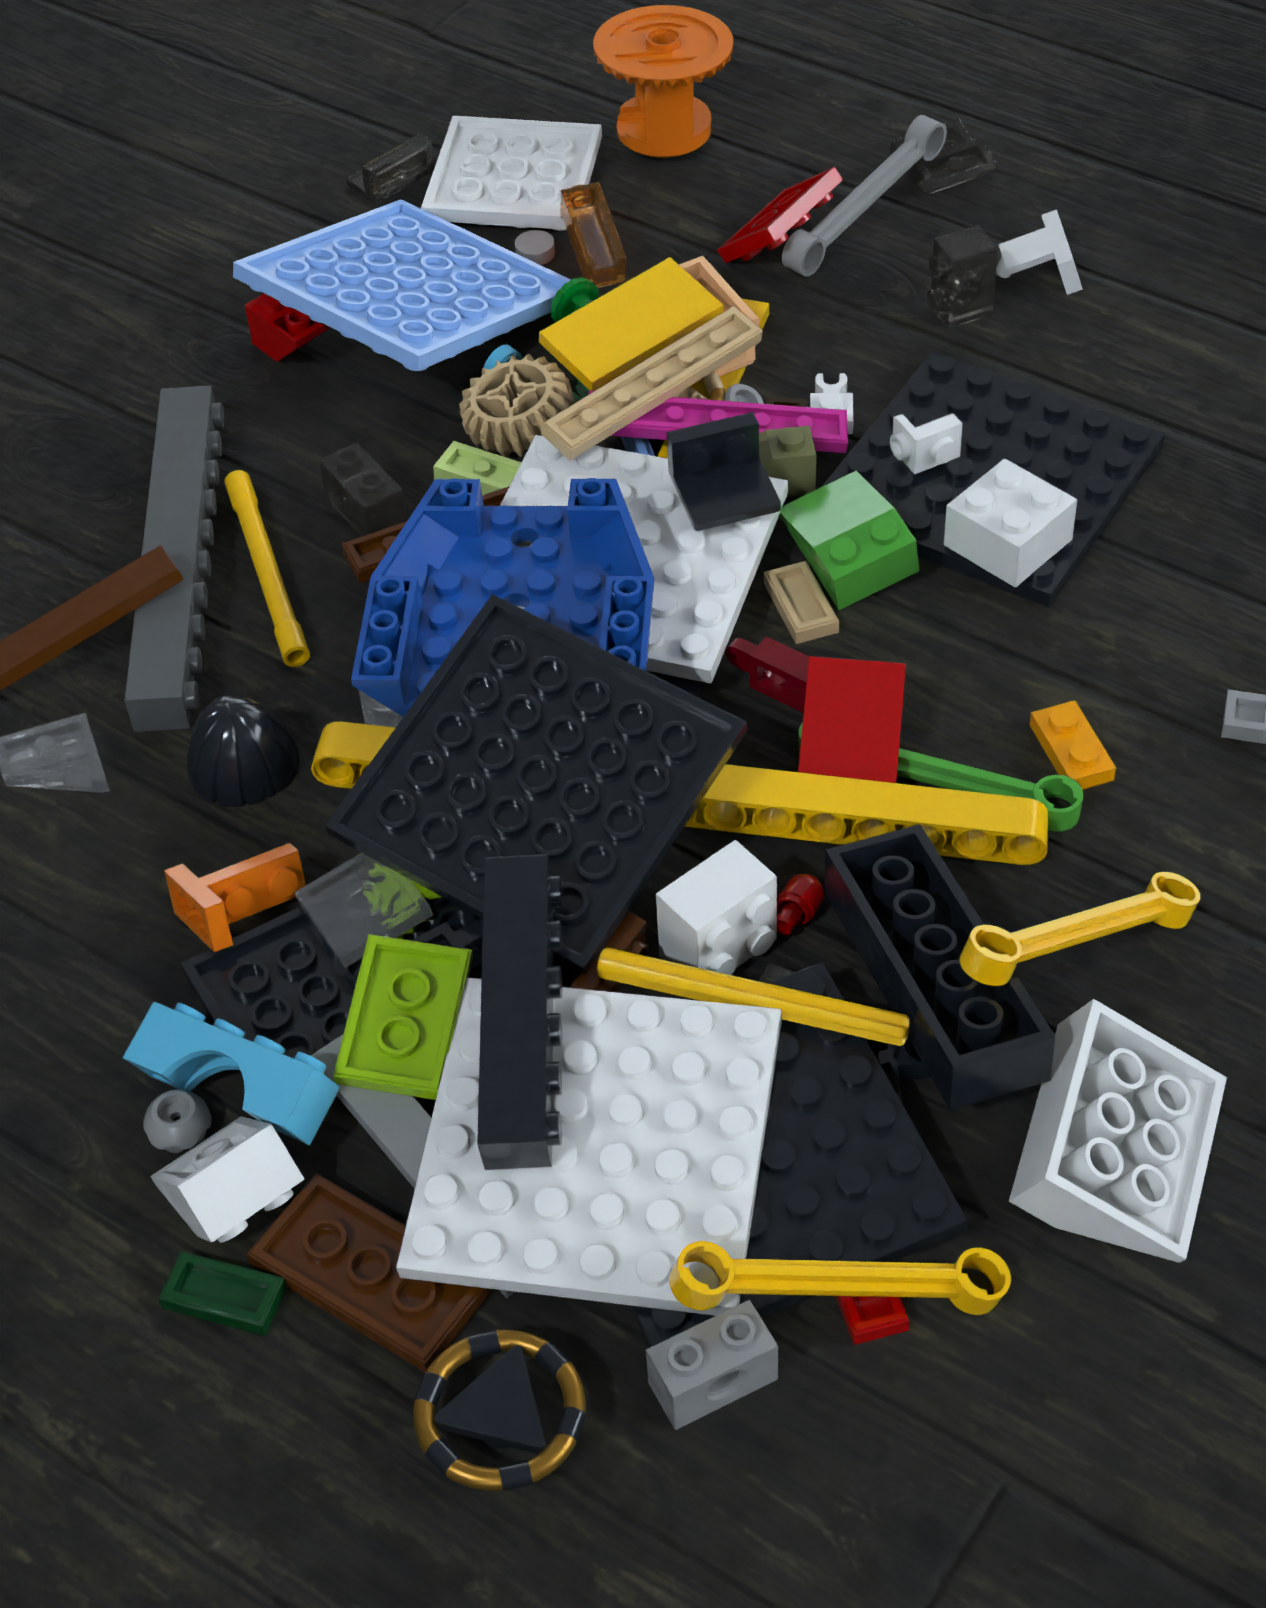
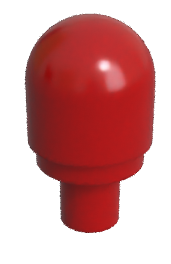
(798, 902)

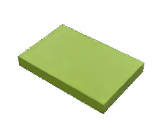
(402, 1016)

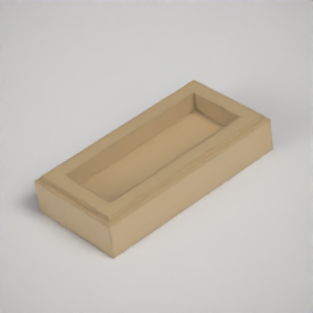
(801, 602)

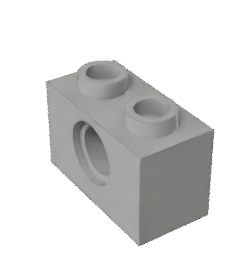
(712, 1364)

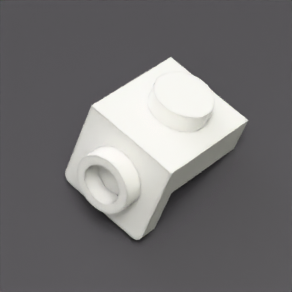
(926, 444)

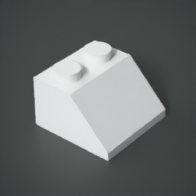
(229, 1179)

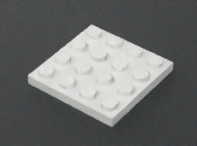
(510, 170)

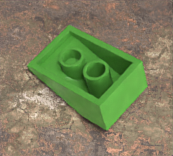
(851, 538)

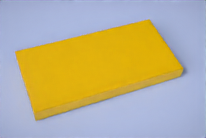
(630, 324)

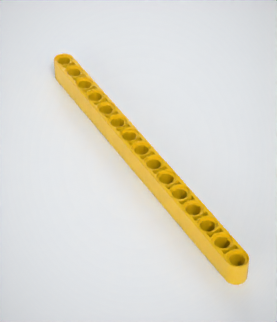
(796, 804)

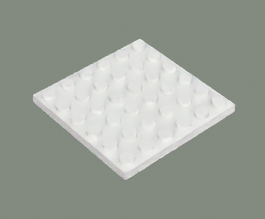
(697, 574)
(654, 1154)

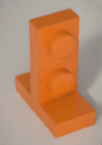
(233, 892)

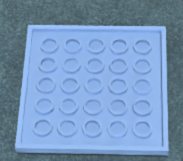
(404, 283)

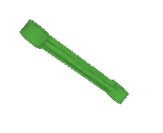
(971, 779)

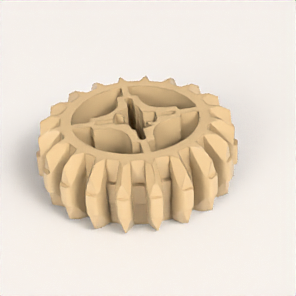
(511, 403)

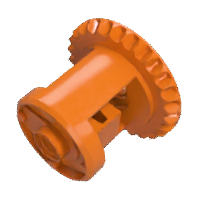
(663, 55)

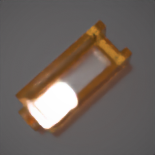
(593, 234)

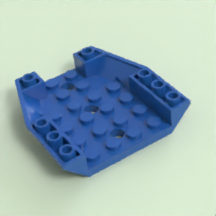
(455, 553)

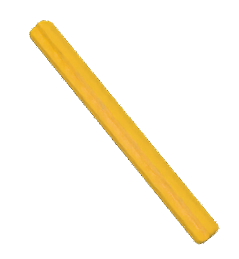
(724, 988)

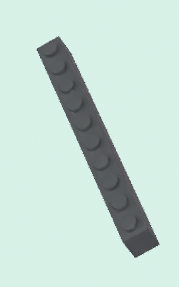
(177, 518)

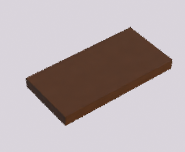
(346, 1263)

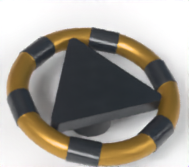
(498, 1409)

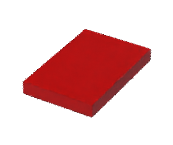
(852, 719)

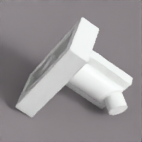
(1039, 248)

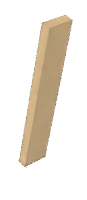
(651, 383)

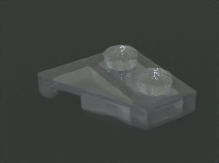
(53, 757)

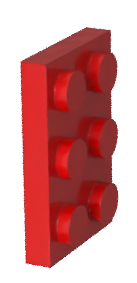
(783, 213)

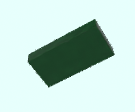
(222, 1293)

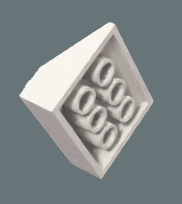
(1119, 1136)

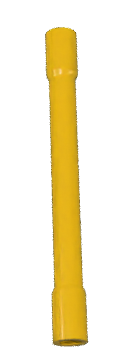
(287, 629)

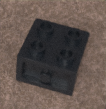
(720, 472)

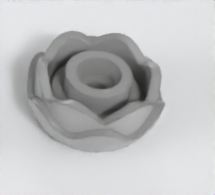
(178, 1134)

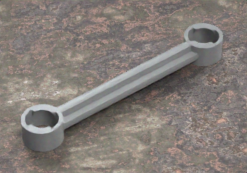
(806, 250)

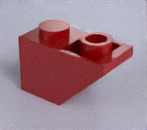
(279, 328)

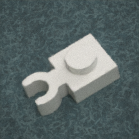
(833, 397)

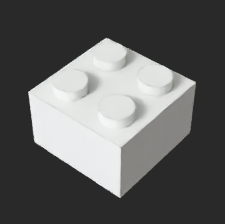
(1010, 522)
(718, 912)

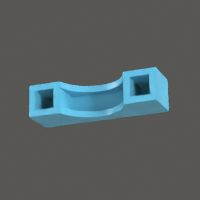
(278, 1089)

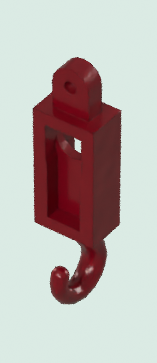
(772, 669)

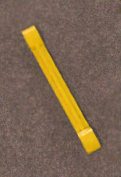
(994, 952)
(839, 1278)

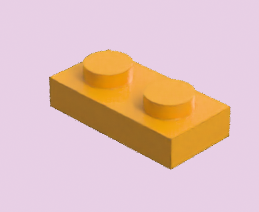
(1072, 744)

